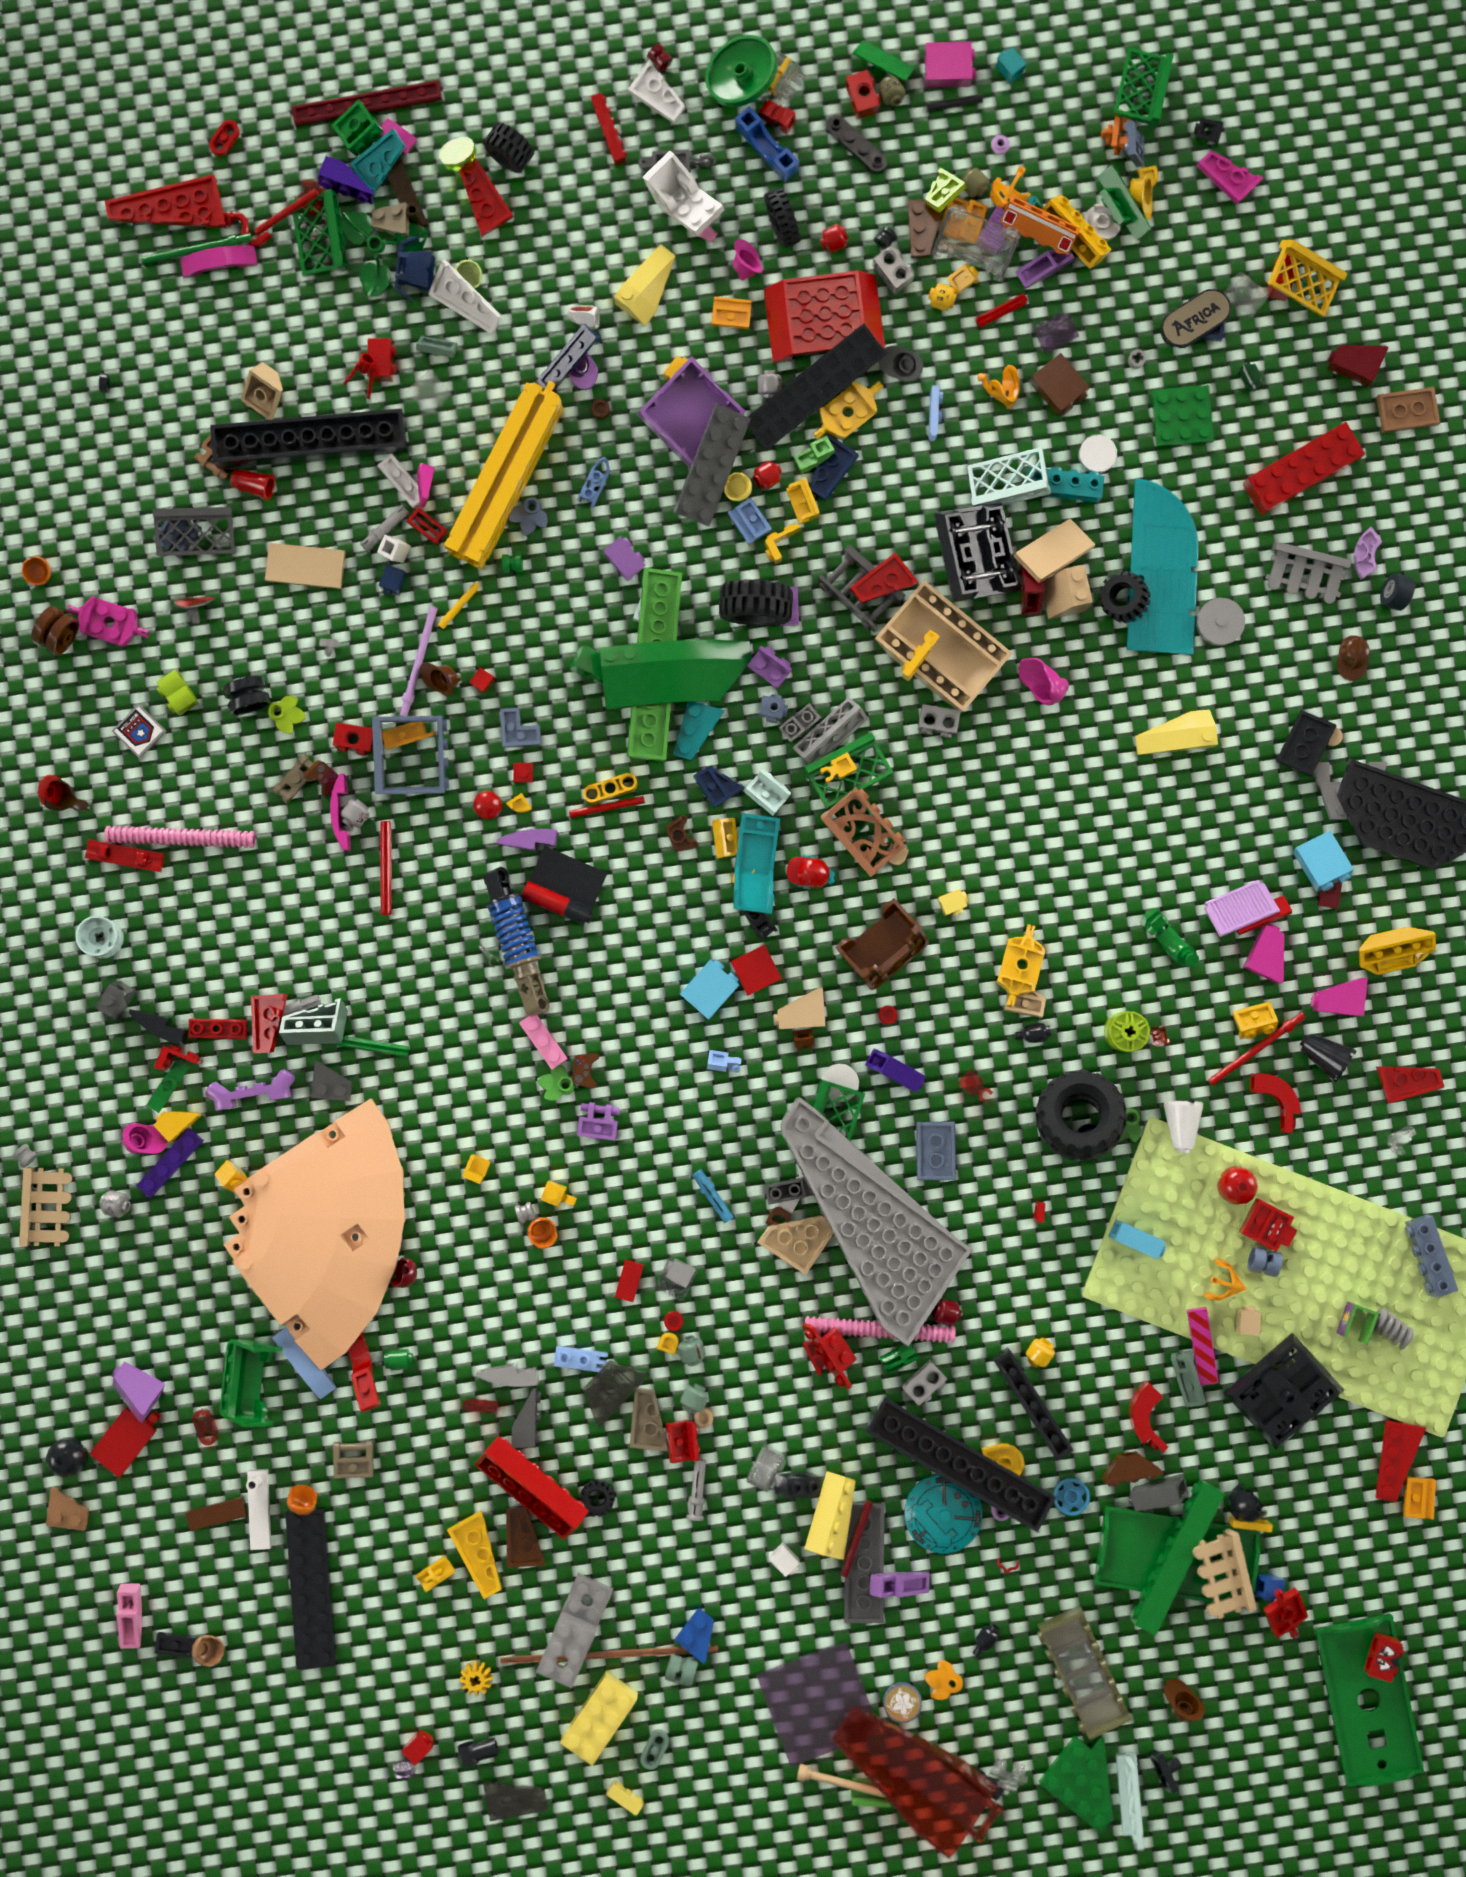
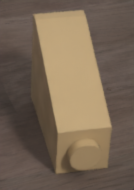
(803, 1012)

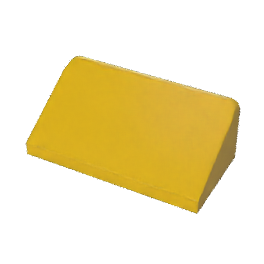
(725, 837)

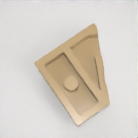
(1028, 1004)

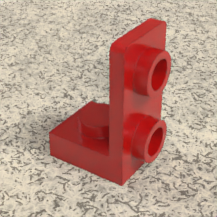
(165, 1057)

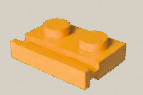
(731, 313)
(1419, 1497)

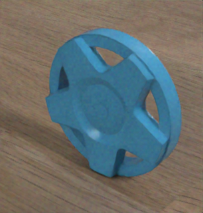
(1071, 1496)

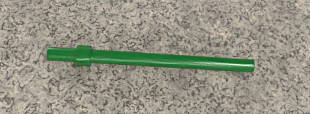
(232, 240)

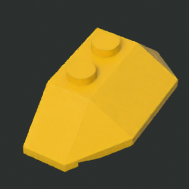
(1396, 949)

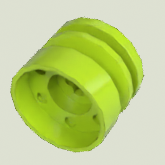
(1117, 1037)

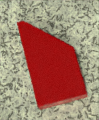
(817, 1361)

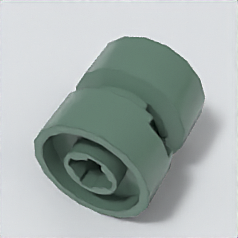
(681, 1670)

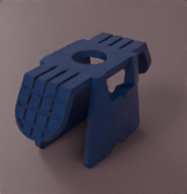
(413, 267)

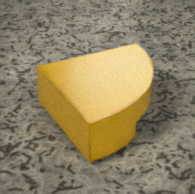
(519, 804)

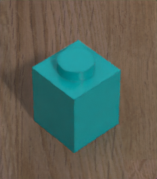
(1010, 64)

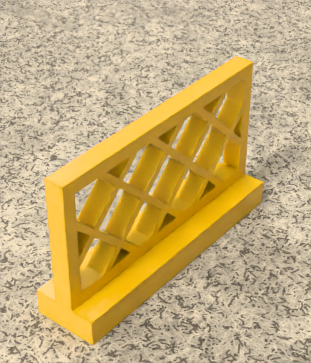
(1310, 261)

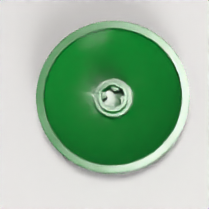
(741, 71)

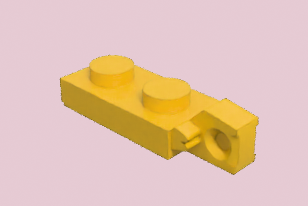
(920, 655)

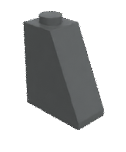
(1159, 1493)

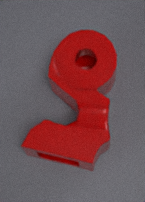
(772, 113)

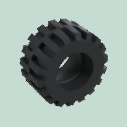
(508, 147)
(1114, 586)

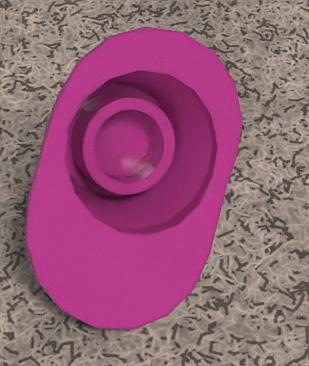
(746, 260)
(143, 1139)

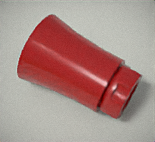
(253, 483)

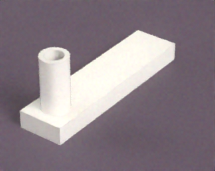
(259, 1509)

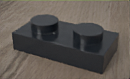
(174, 1644)

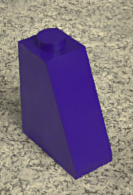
(895, 1070)

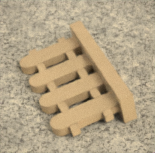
(40, 1216)
(1233, 1563)

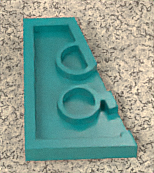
(378, 160)
(695, 728)

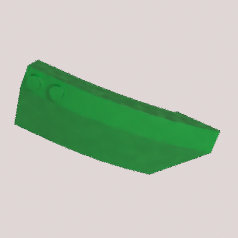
(671, 671)

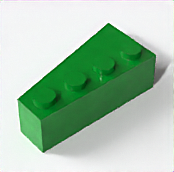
(587, 664)

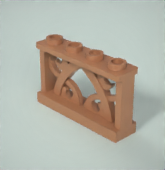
(863, 857)

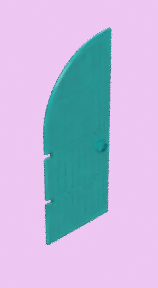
(1162, 556)

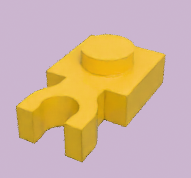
(840, 767)

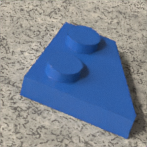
(696, 1634)

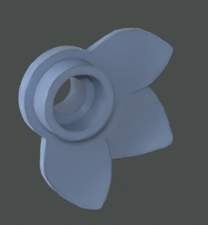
(529, 519)

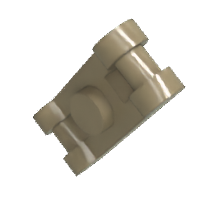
(294, 779)

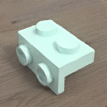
(767, 792)

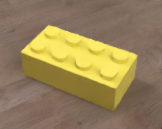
(599, 1718)

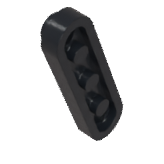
(856, 144)

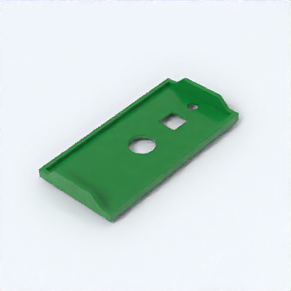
(1135, 1540)
(1343, 1656)

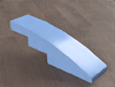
(315, 1378)

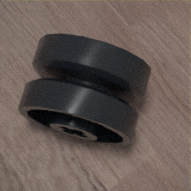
(246, 695)

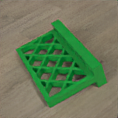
(1157, 94)
(335, 230)
(853, 749)
(822, 1095)

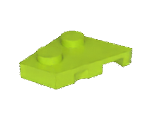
(944, 190)

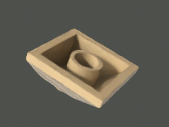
(262, 390)

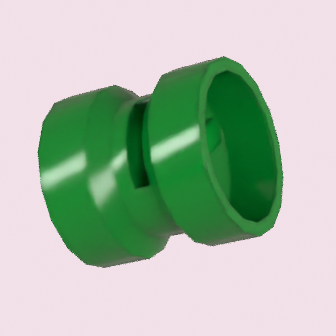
(512, 563)

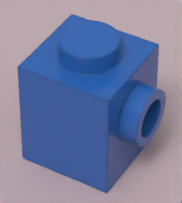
(1267, 1584)

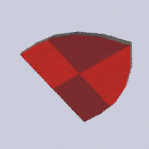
(193, 604)

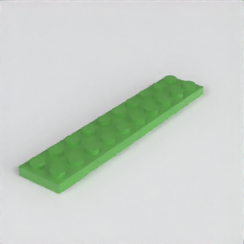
(656, 624)

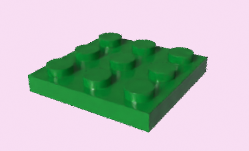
(1182, 416)

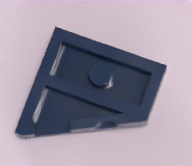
(716, 786)

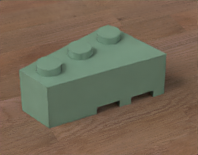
(315, 1026)

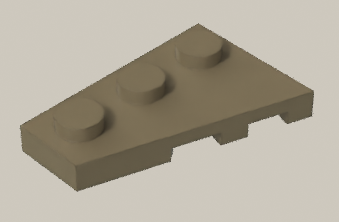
(647, 1426)

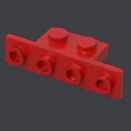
(833, 1351)

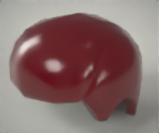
(405, 1273)

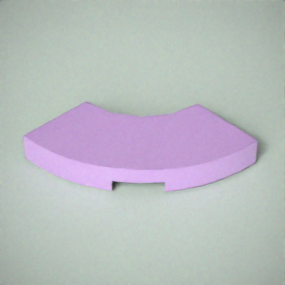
(1365, 553)

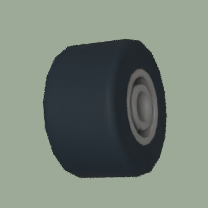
(1397, 591)

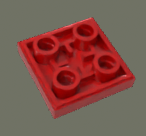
(756, 970)

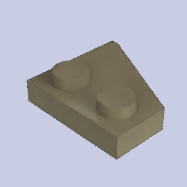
(391, 219)

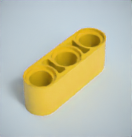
(601, 786)

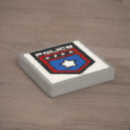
(139, 731)

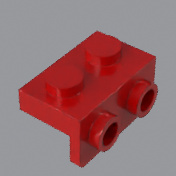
(682, 1441)

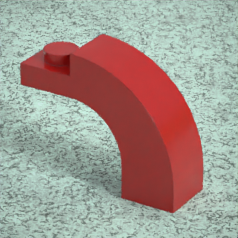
(1282, 1093)
(1139, 1413)

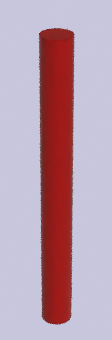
(286, 212)
(606, 807)

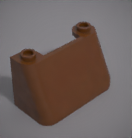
(884, 945)

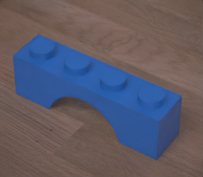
(755, 133)

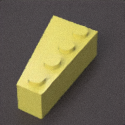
(832, 1517)

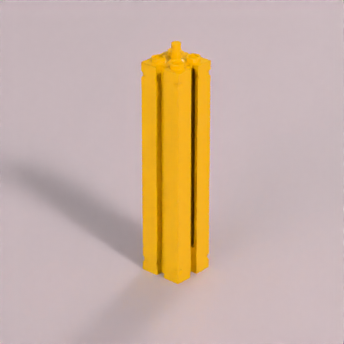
(505, 475)

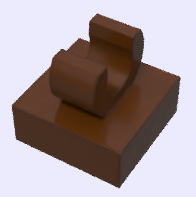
(803, 1038)

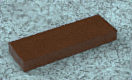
(216, 1513)

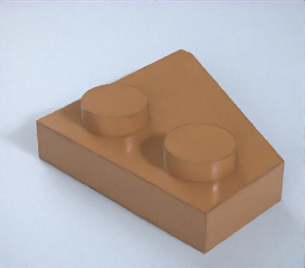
(66, 1512)

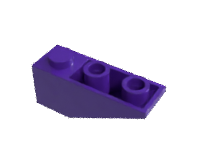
(340, 178)

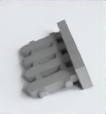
(1299, 564)

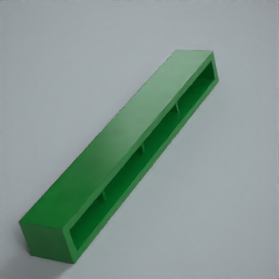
(1177, 1557)

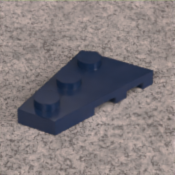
(833, 469)

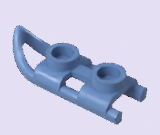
(595, 477)

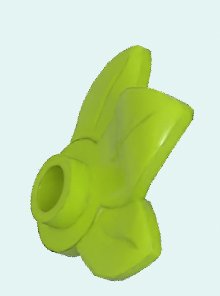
(289, 714)

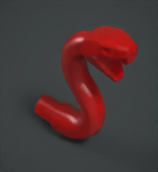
(257, 242)

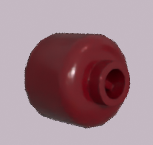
(946, 1312)

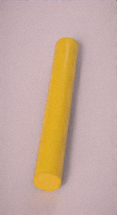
(459, 605)

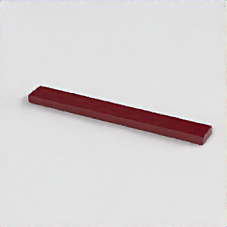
(374, 102)

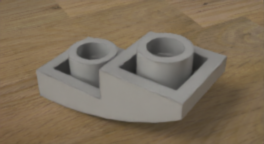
(800, 722)

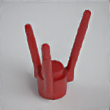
(364, 365)

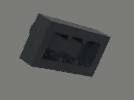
(1165, 1770)

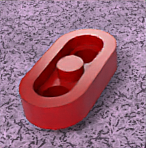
(222, 138)

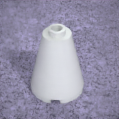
(1183, 1123)

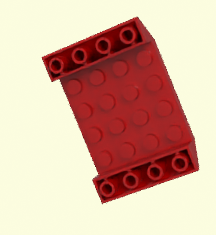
(820, 312)

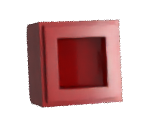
(482, 680)

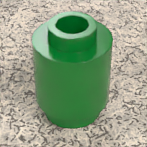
(398, 1359)

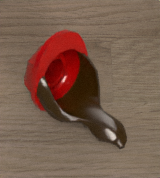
(59, 795)

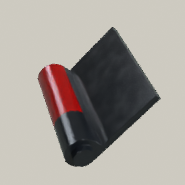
(564, 886)

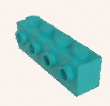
(1072, 484)

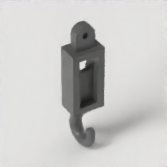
(682, 155)

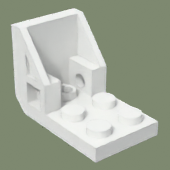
(679, 195)

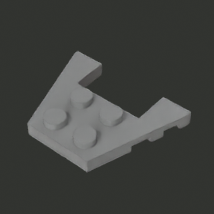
(1330, 789)

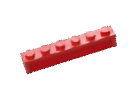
(608, 129)

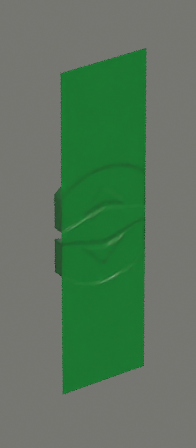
(167, 1085)

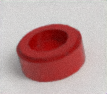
(673, 1321)

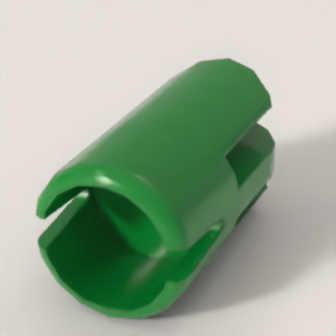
(899, 1358)

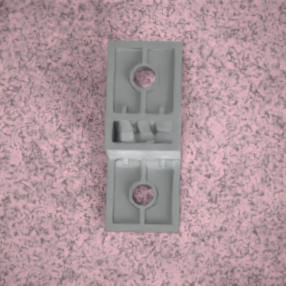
(574, 1630)

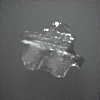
(1017, 1775)

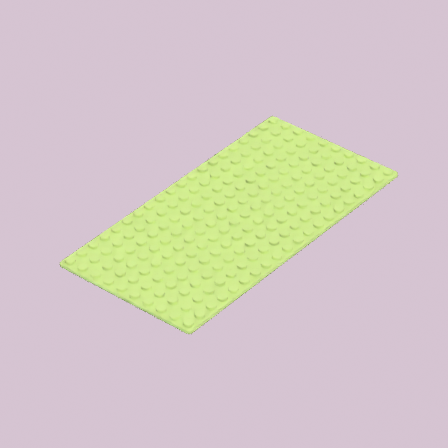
(1338, 1255)

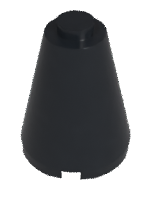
(1327, 1055)

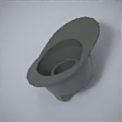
(901, 363)

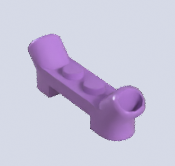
(277, 1090)

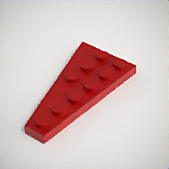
(182, 204)

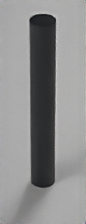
(954, 103)

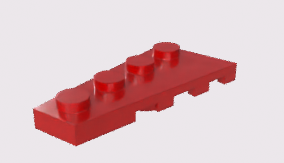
(1397, 1455)

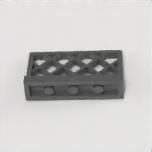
(193, 514)

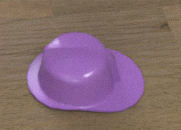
(584, 373)

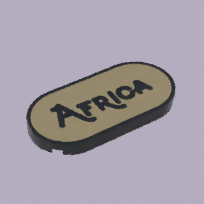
(1195, 318)

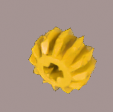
(479, 1685)

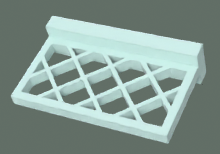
(1016, 493)
(1130, 1797)

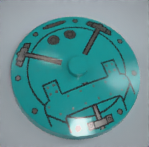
(942, 1515)

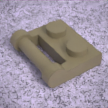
(353, 1466)

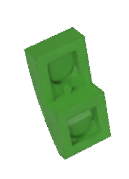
(815, 455)

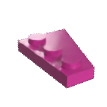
(1231, 179)

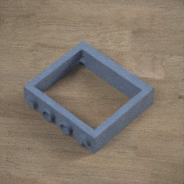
(379, 758)

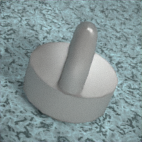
(329, 644)

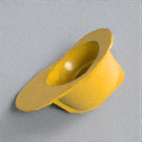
(1141, 191)

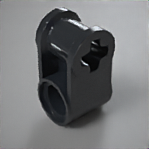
(760, 924)

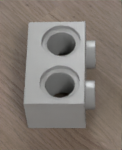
(889, 271)
(939, 715)
(920, 1378)

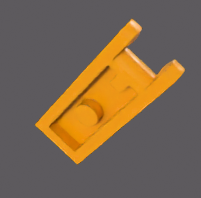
(405, 734)

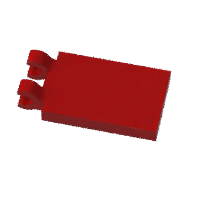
(124, 1441)

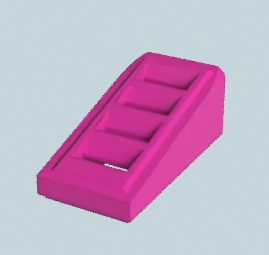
(424, 480)

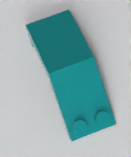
(755, 851)

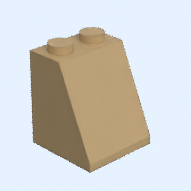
(1067, 592)

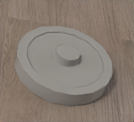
(1220, 621)

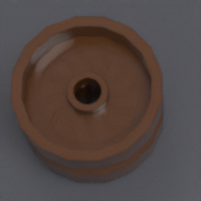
(54, 630)

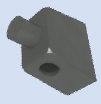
(114, 1000)

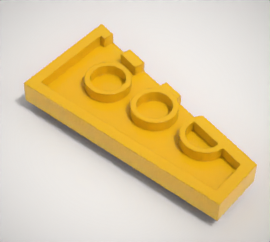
(476, 1551)

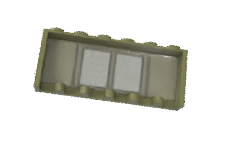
(1083, 1672)

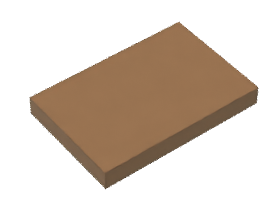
(1408, 410)

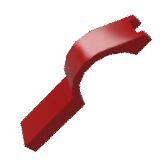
(362, 1375)

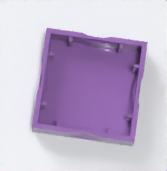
(683, 408)

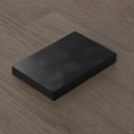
(1306, 743)

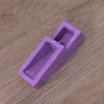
(1043, 267)
(529, 839)
(899, 1584)

